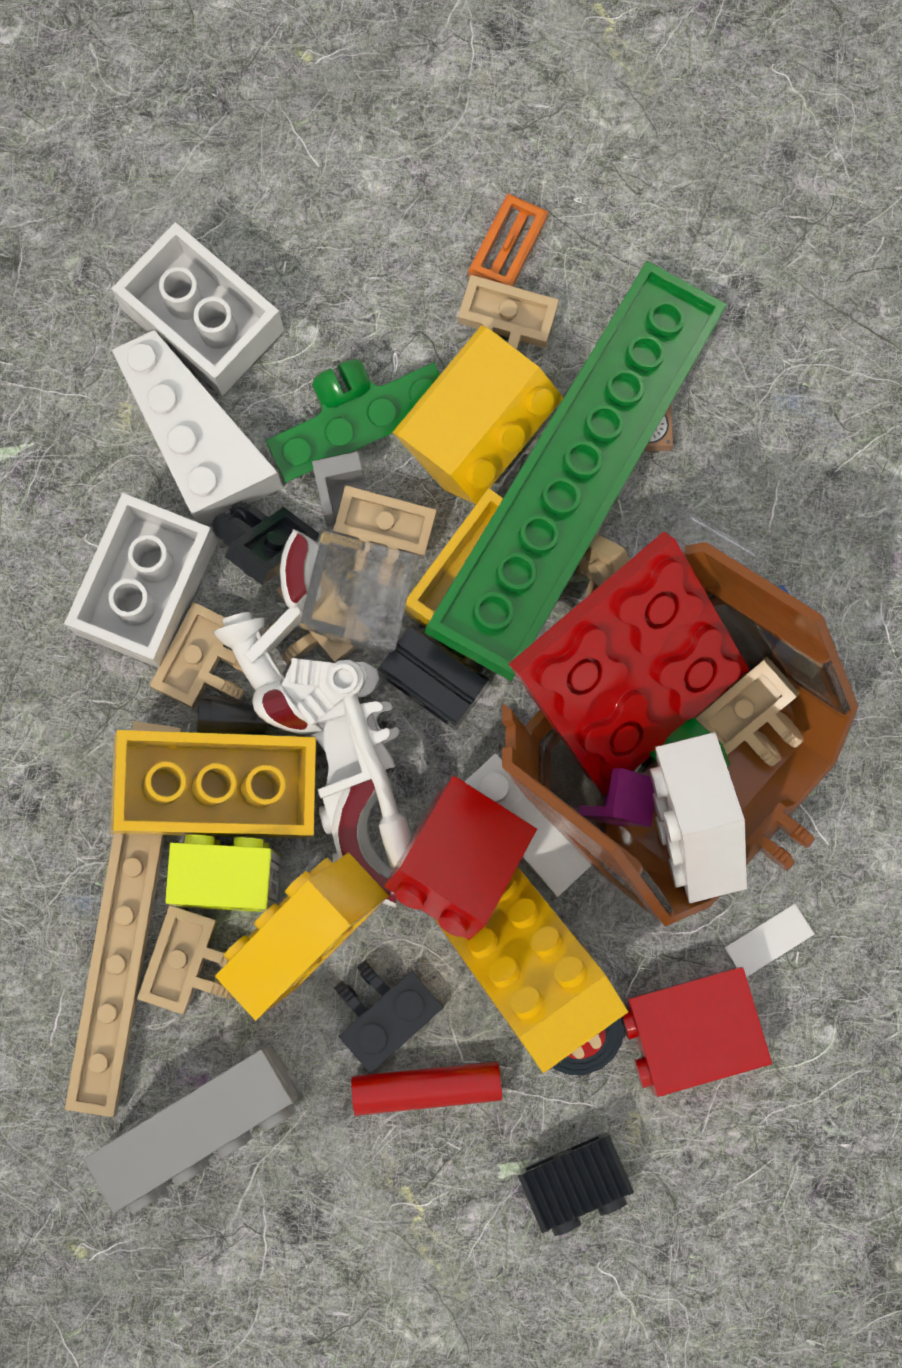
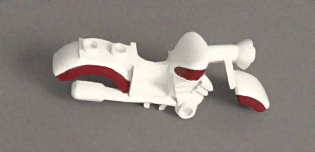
(325, 703)

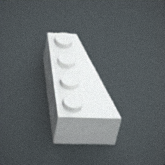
(197, 438)

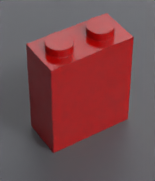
(460, 859)
(696, 1032)

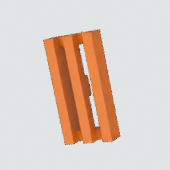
(512, 275)

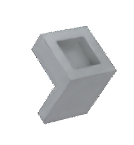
(331, 478)

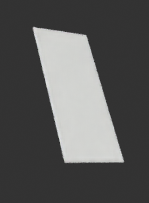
(770, 940)

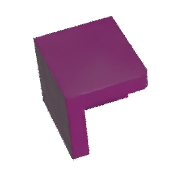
(627, 801)

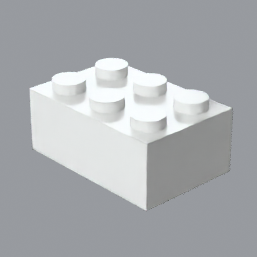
(199, 308)
(141, 580)
(699, 818)

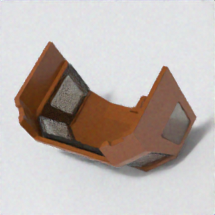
(762, 625)

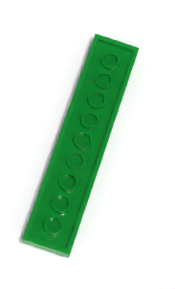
(575, 471)

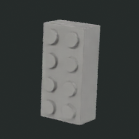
(182, 1135)

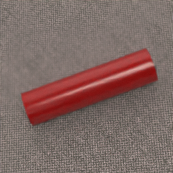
(426, 1088)

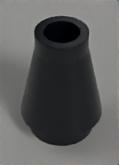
(228, 717)

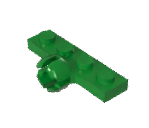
(348, 418)

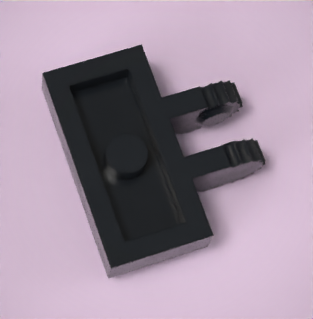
(256, 539)
(390, 1020)

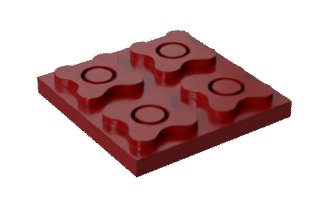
(631, 662)

